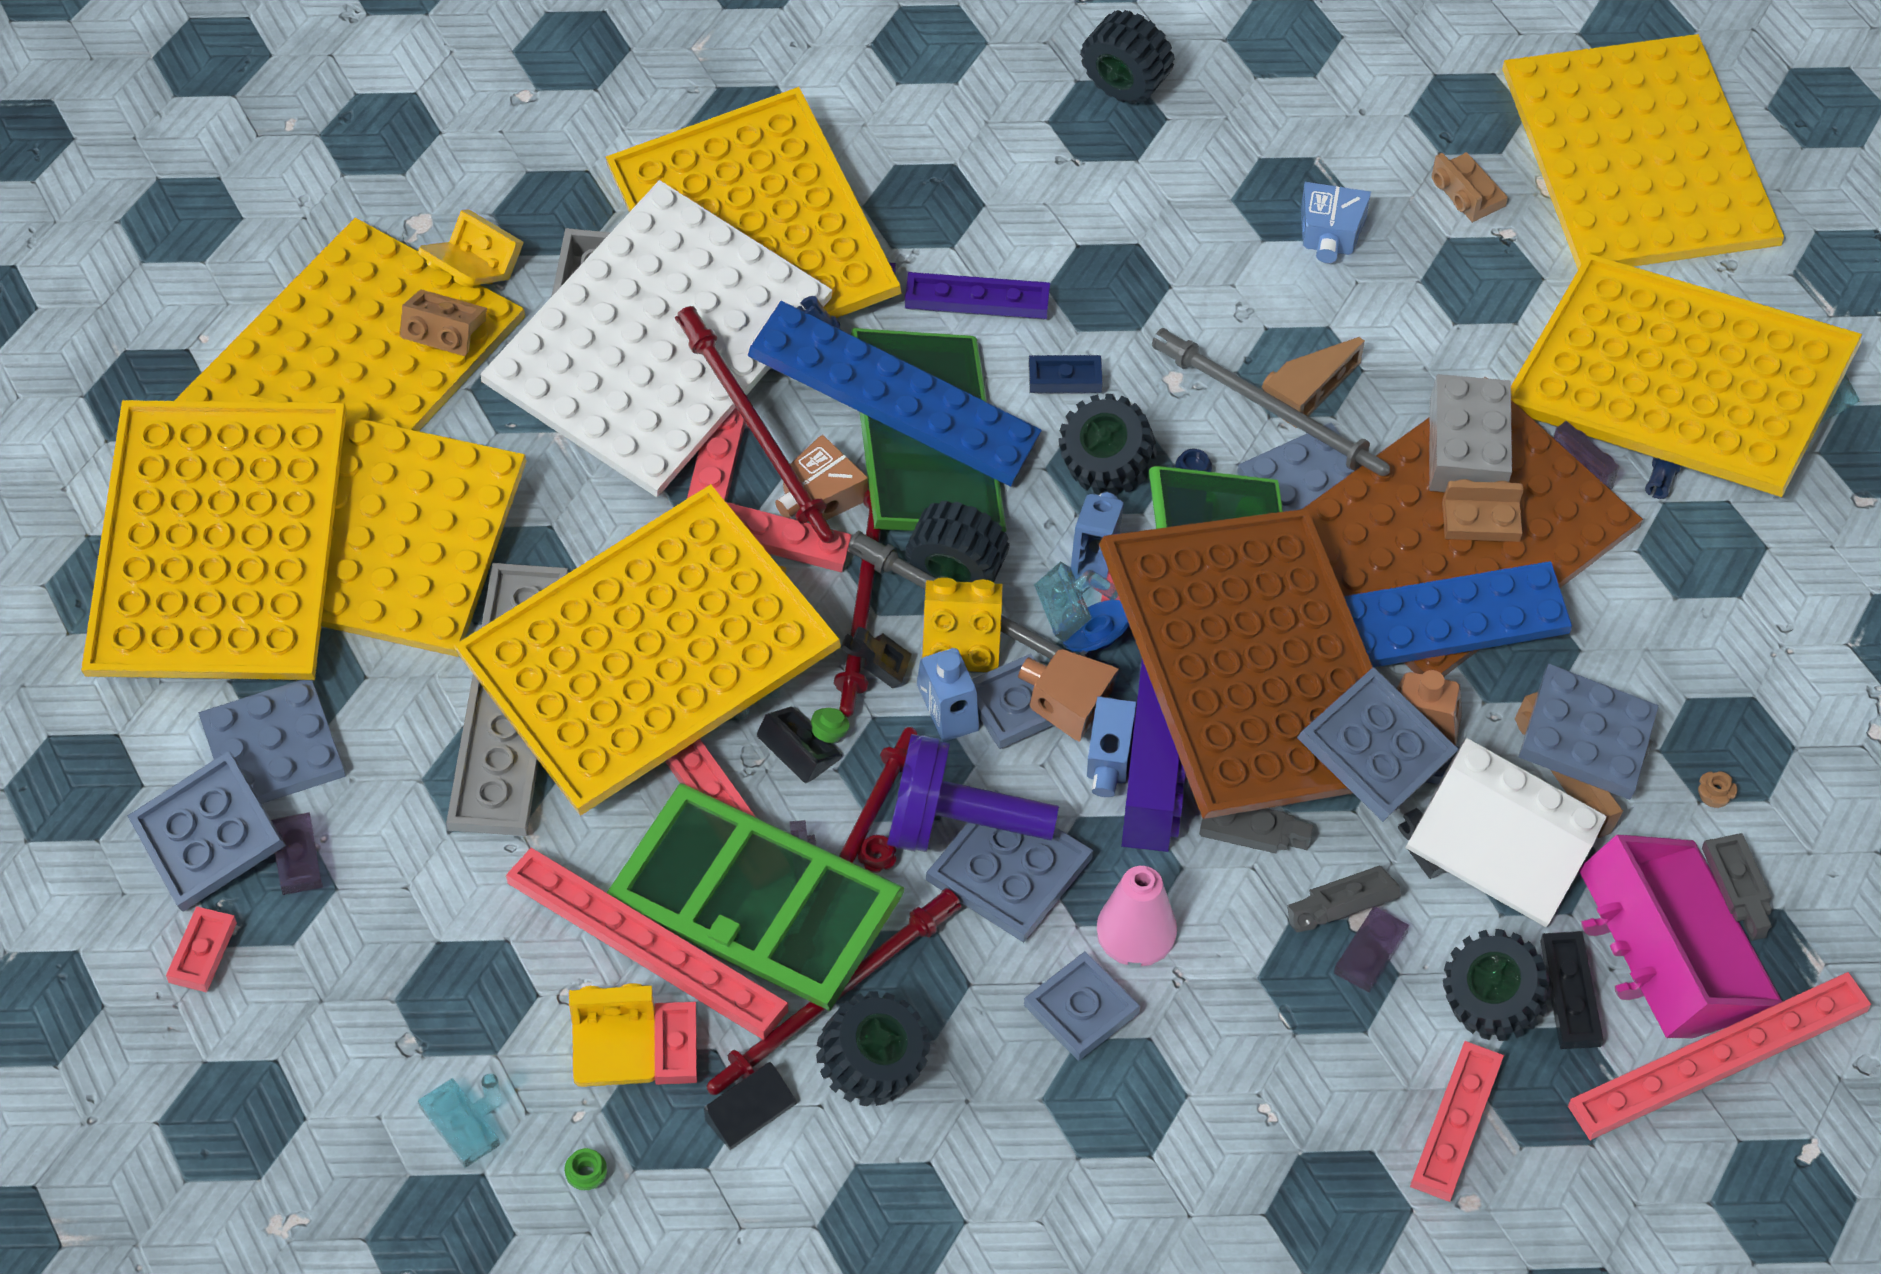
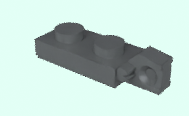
(1259, 830)
(1740, 882)
(1343, 898)

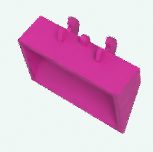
(1675, 935)

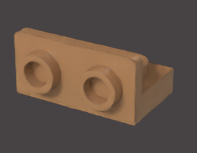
(1468, 186)
(440, 321)
(1482, 510)

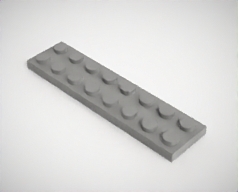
(494, 764)

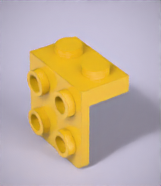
(476, 252)
(965, 619)
(613, 1035)

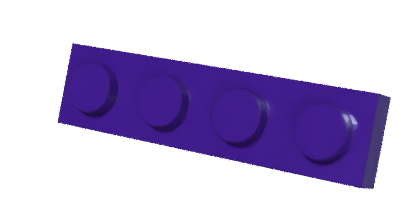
(977, 295)

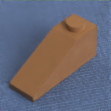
(1313, 377)

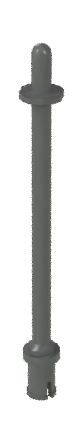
(1187, 355)
(887, 559)

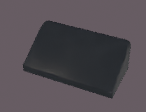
(795, 745)
(749, 1106)

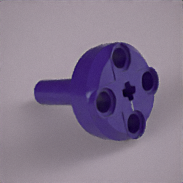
(926, 795)

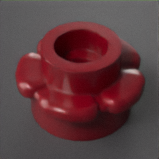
(877, 845)

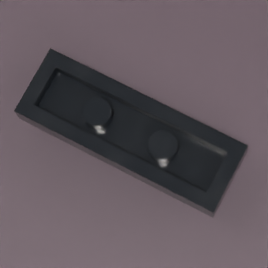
(1571, 990)

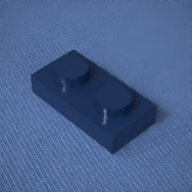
(1065, 374)

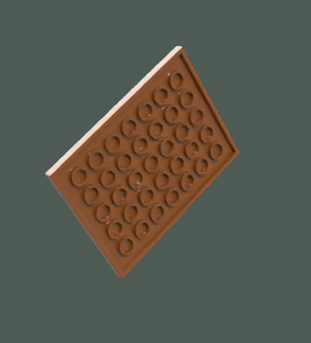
(1393, 534)
(1240, 651)

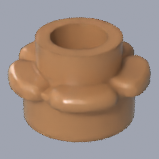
(1713, 796)

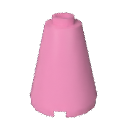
(1137, 919)

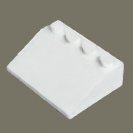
(1506, 832)

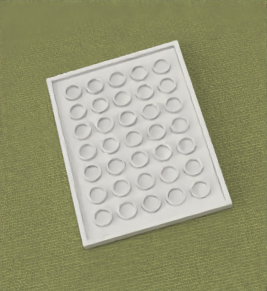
(615, 364)

